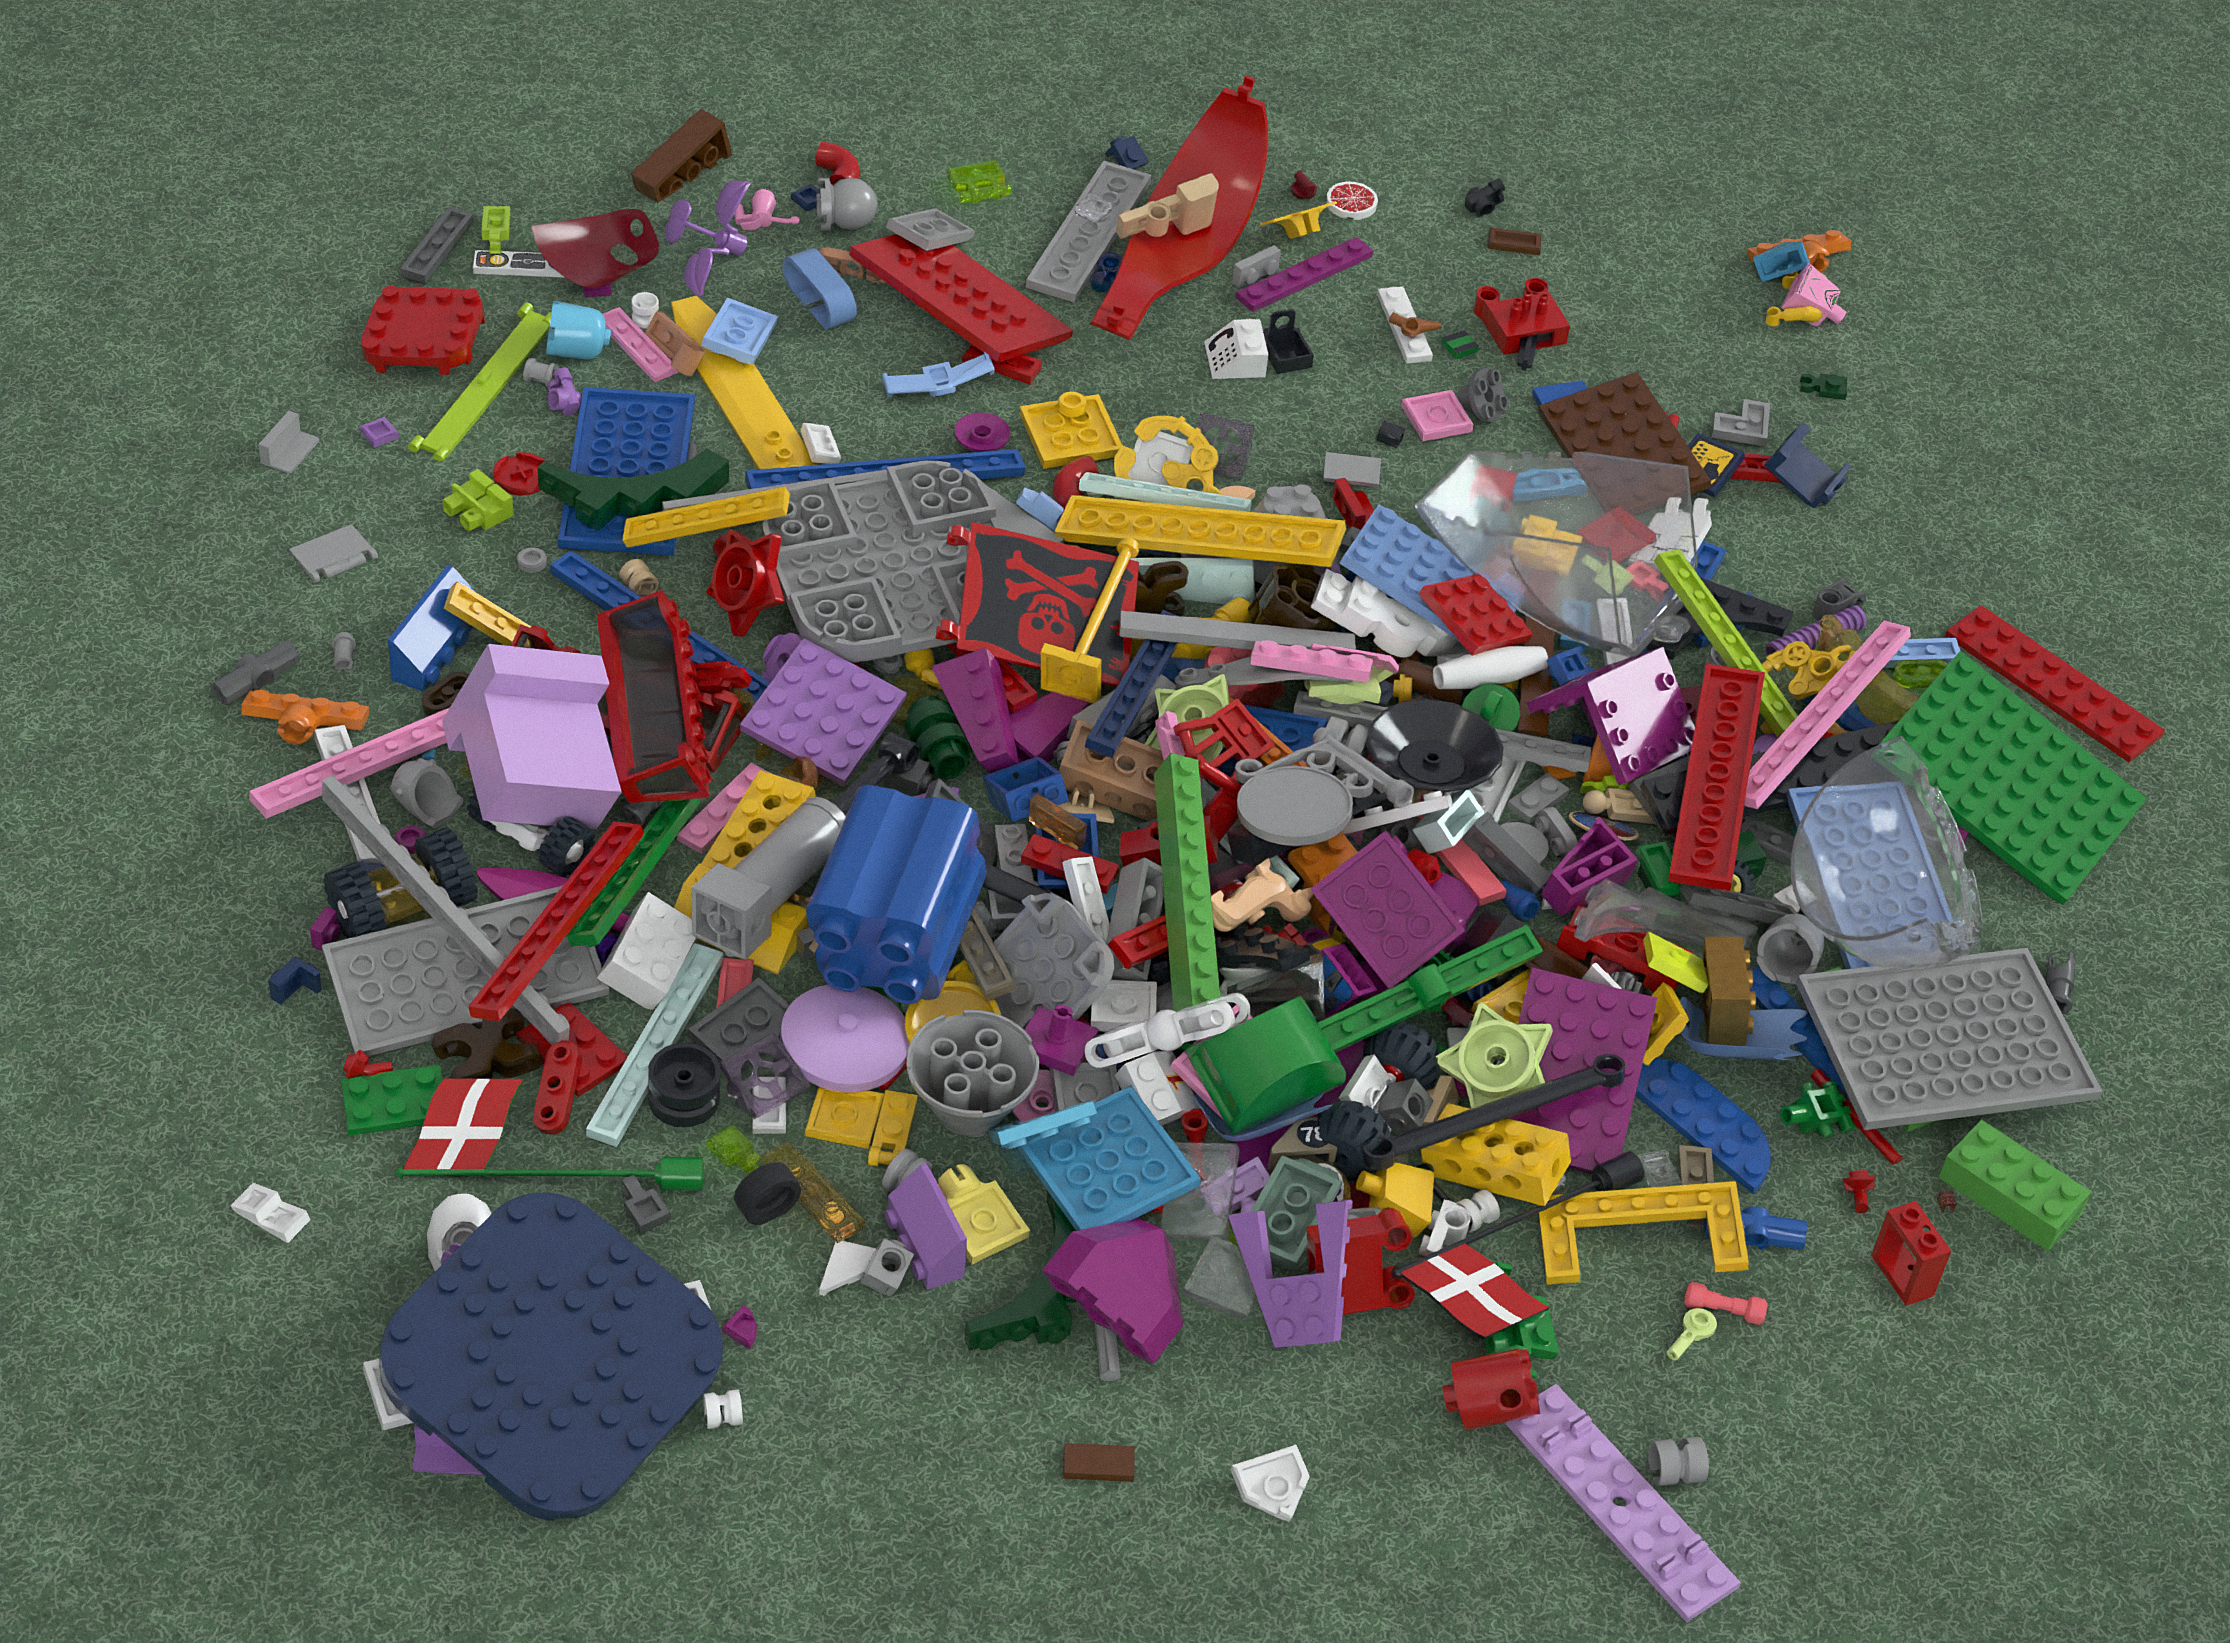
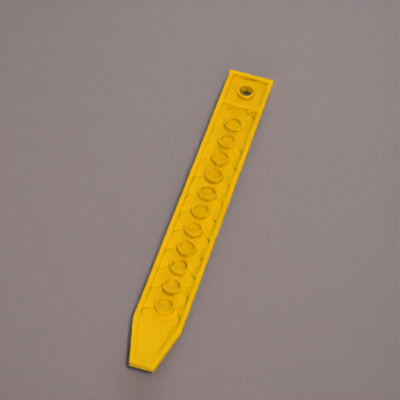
(743, 396)

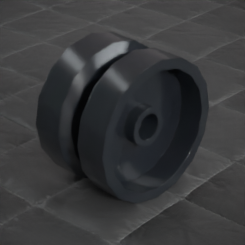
(684, 1085)

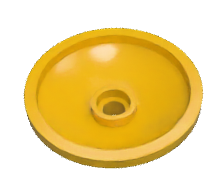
(952, 1001)

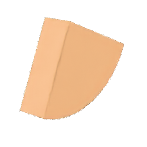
(1239, 492)

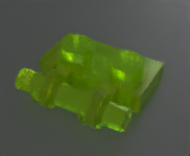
(976, 176)

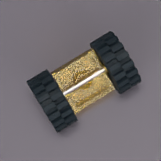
(374, 899)

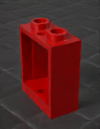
(1895, 1261)

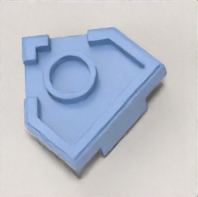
(1040, 507)

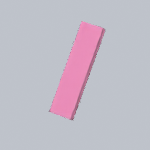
(638, 345)

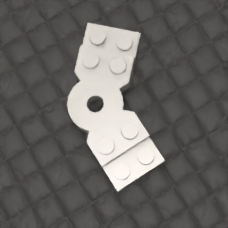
(1368, 610)

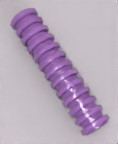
(1849, 618)

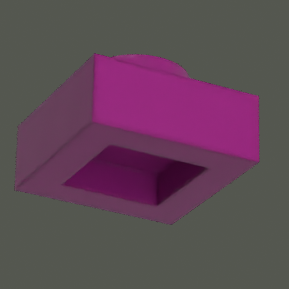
(325, 928)

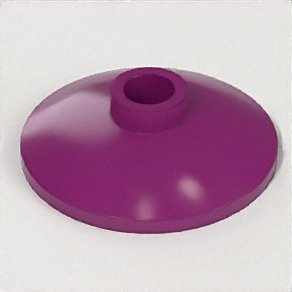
(982, 432)

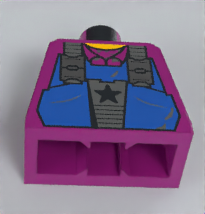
(1344, 980)

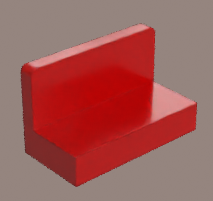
(1352, 505)

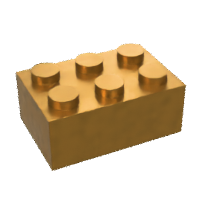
(1728, 995)

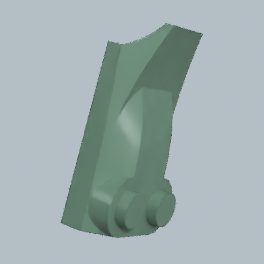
(1290, 1207)

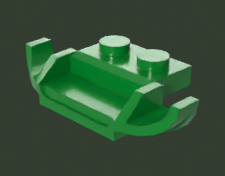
(1534, 1334)

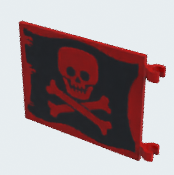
(1037, 593)

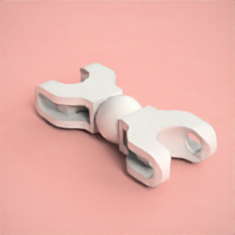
(1167, 1030)

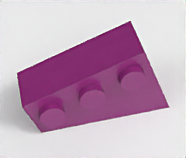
(1594, 859)

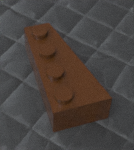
(683, 156)

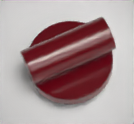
(1303, 186)

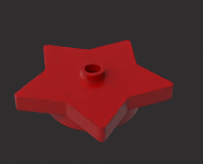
(746, 579)

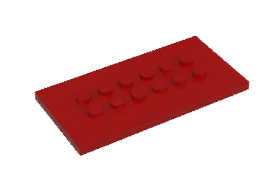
(963, 296)

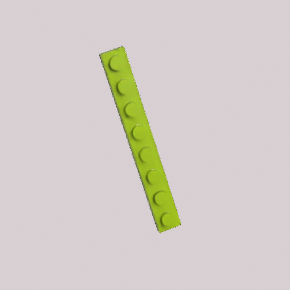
(1723, 634)

